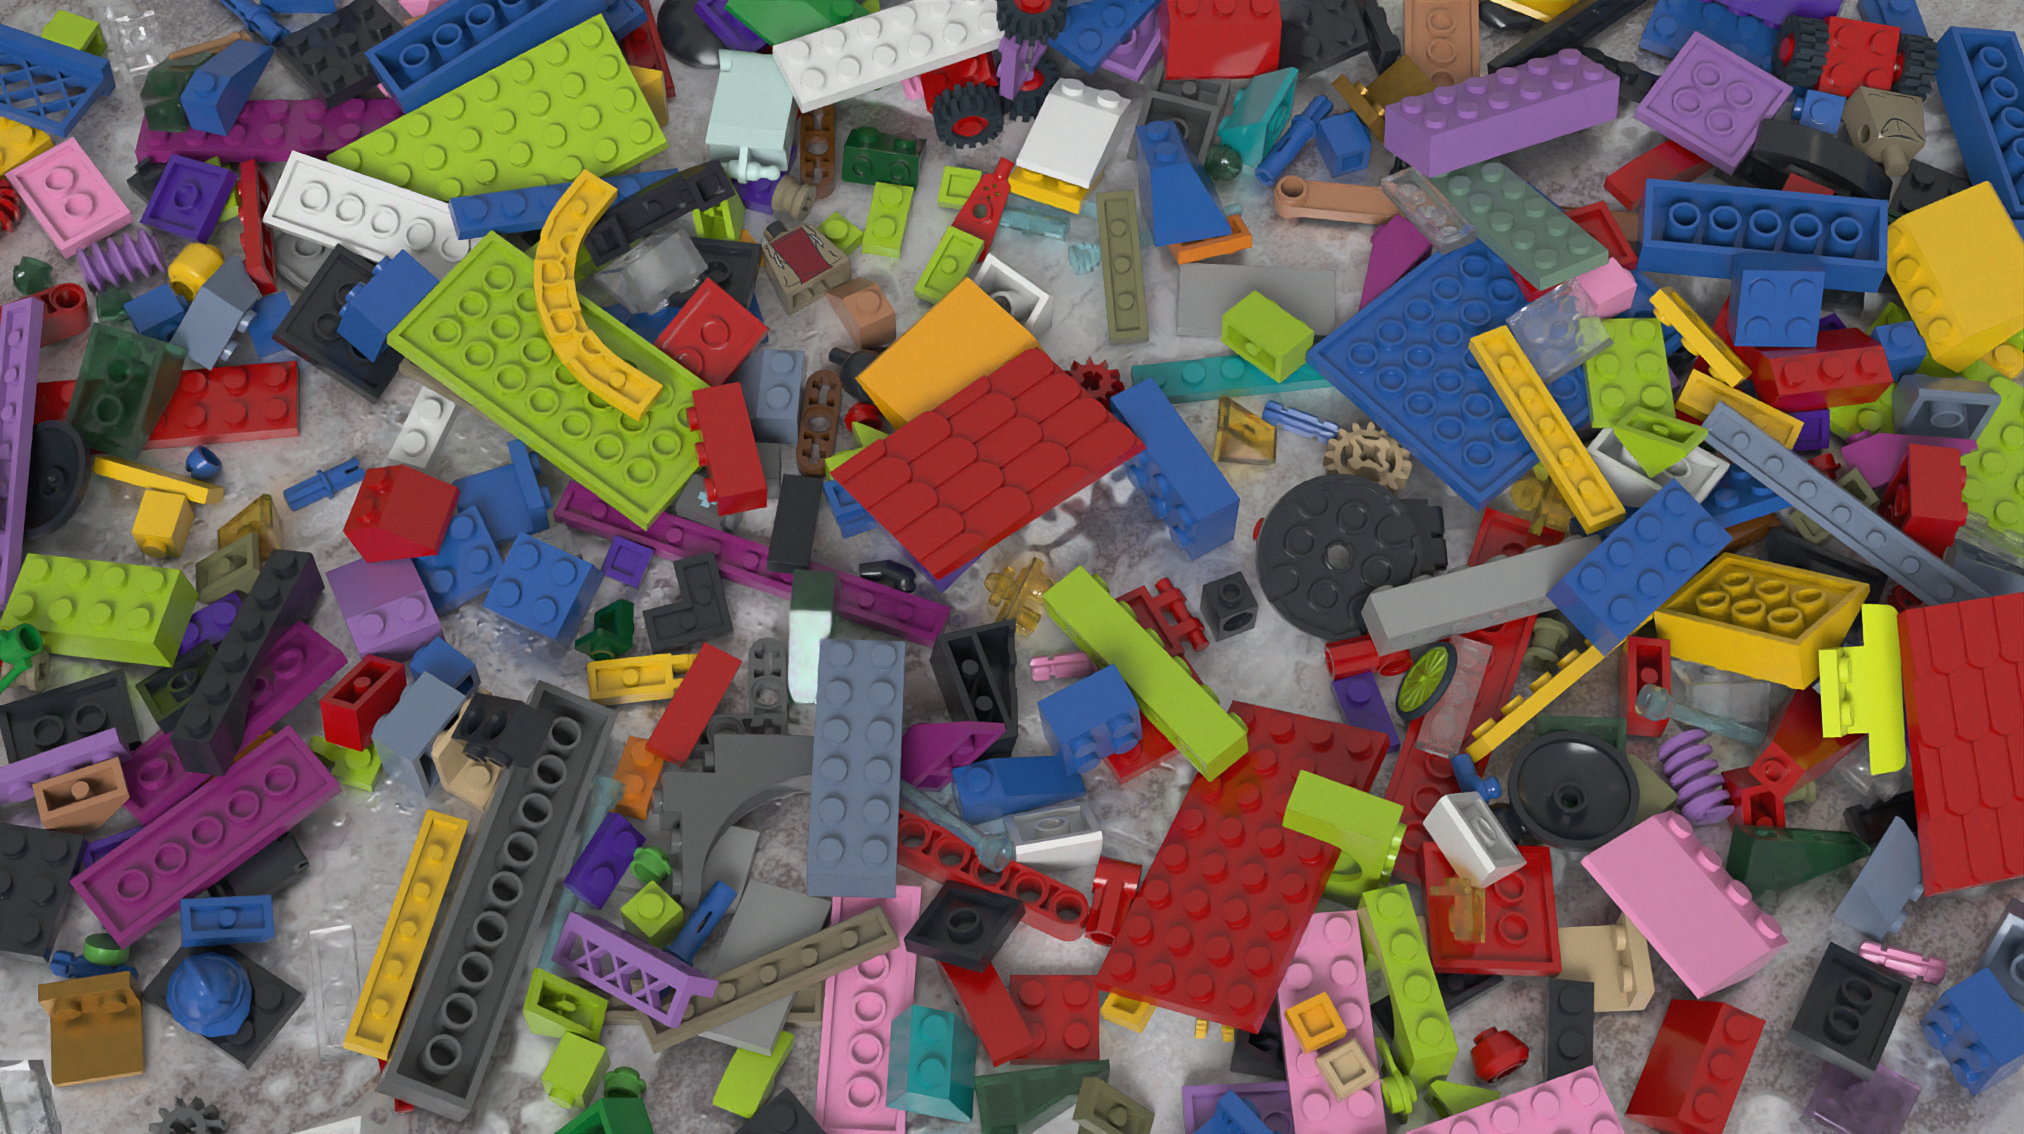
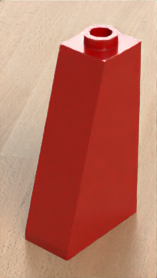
(1795, 746)

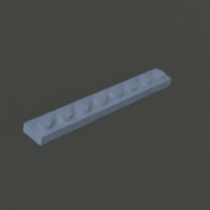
(1836, 509)

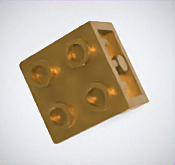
(1393, 85)
(94, 1028)

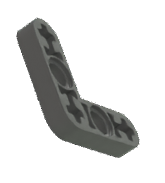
(759, 715)

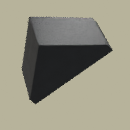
(1259, 1053)

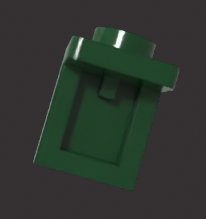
(611, 632)

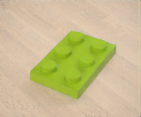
(1629, 373)

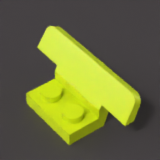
(1865, 689)

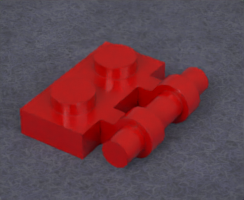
(1149, 615)

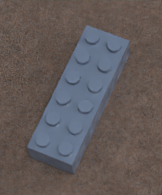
(856, 769)

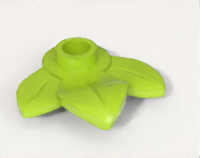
(1397, 1090)

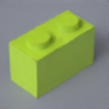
(1266, 336)

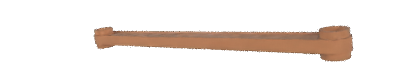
(1371, 205)

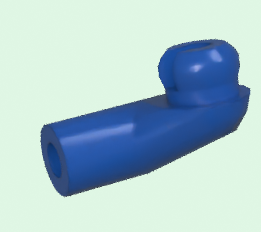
(1470, 781)

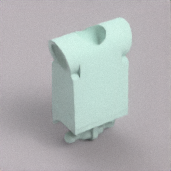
(751, 117)

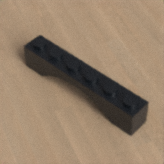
(216, 714)

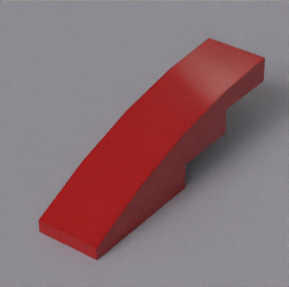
(1663, 162)
(988, 1011)

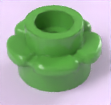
(650, 864)
(623, 1083)

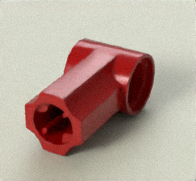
(1359, 656)
(1113, 890)

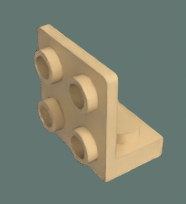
(460, 774)
(1611, 958)

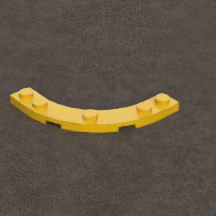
(559, 306)

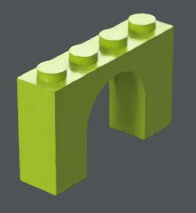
(1356, 823)
(1393, 942)

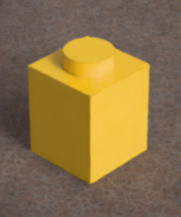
(162, 524)

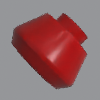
(1497, 1055)

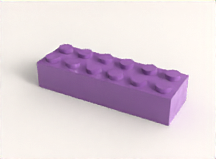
(1501, 112)

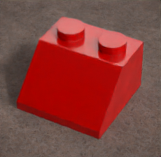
(400, 514)

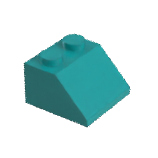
(1260, 115)
(931, 1064)

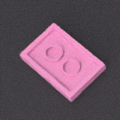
(69, 197)

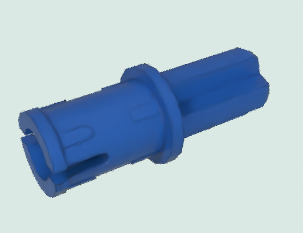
(323, 484)

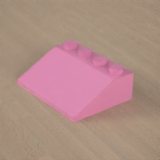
(1686, 903)

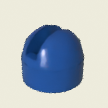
(202, 463)

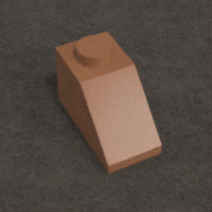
(864, 312)
(82, 798)

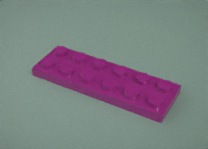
(290, 673)
(205, 836)

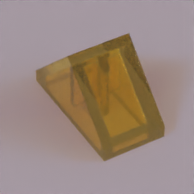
(1242, 436)
(259, 518)

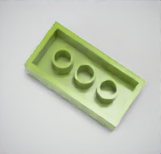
(103, 608)

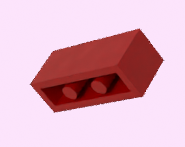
(727, 449)

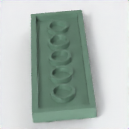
(1521, 224)

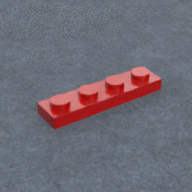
(257, 237)

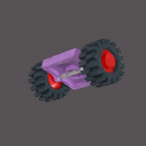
(1024, 71)

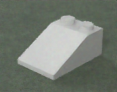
(1075, 132)
(1633, 487)

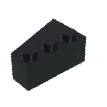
(979, 679)

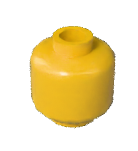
(193, 268)

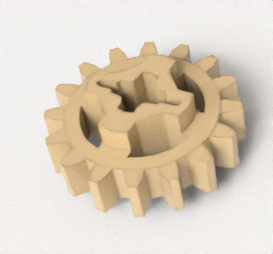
(1368, 456)

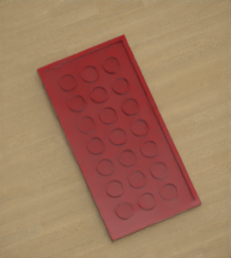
(1233, 882)

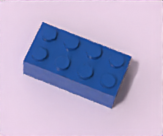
(1176, 472)
(1639, 567)

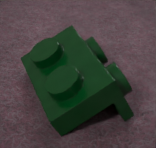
(882, 157)

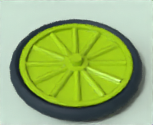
(1426, 681)

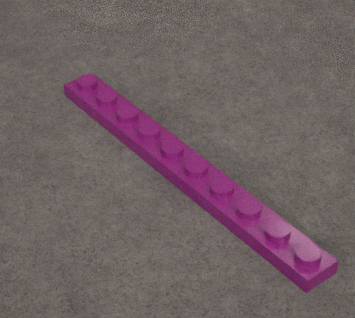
(746, 564)

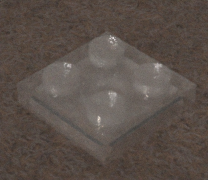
(1560, 331)

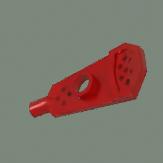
(987, 226)

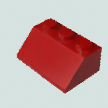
(1219, 38)
(1838, 372)
(1695, 1068)

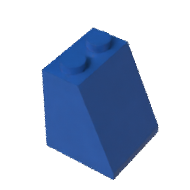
(1175, 188)

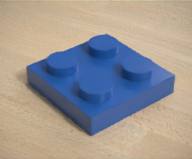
(465, 562)

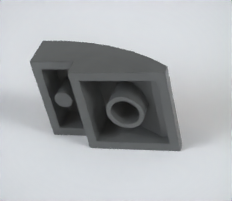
(1193, 106)

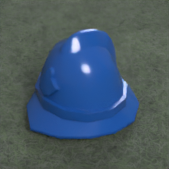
(209, 994)

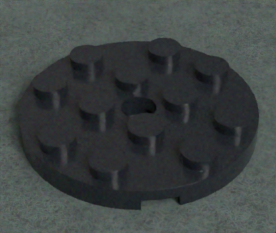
(1296, 544)

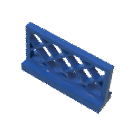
(57, 61)

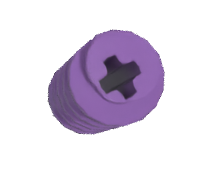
(121, 260)
(1691, 780)

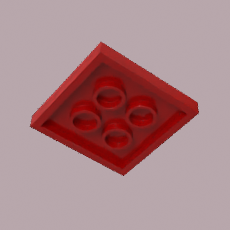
(1518, 919)

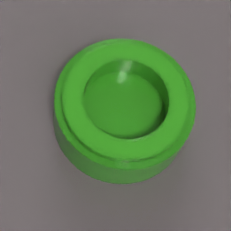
(104, 950)

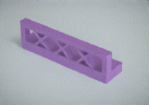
(639, 955)

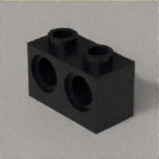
(501, 731)

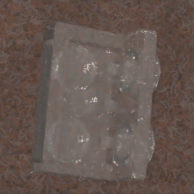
(135, 44)
(1855, 776)

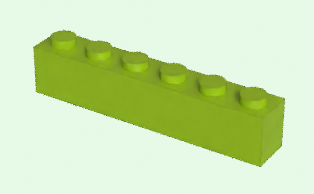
(1160, 684)

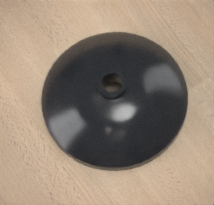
(687, 35)
(57, 477)
(1577, 770)

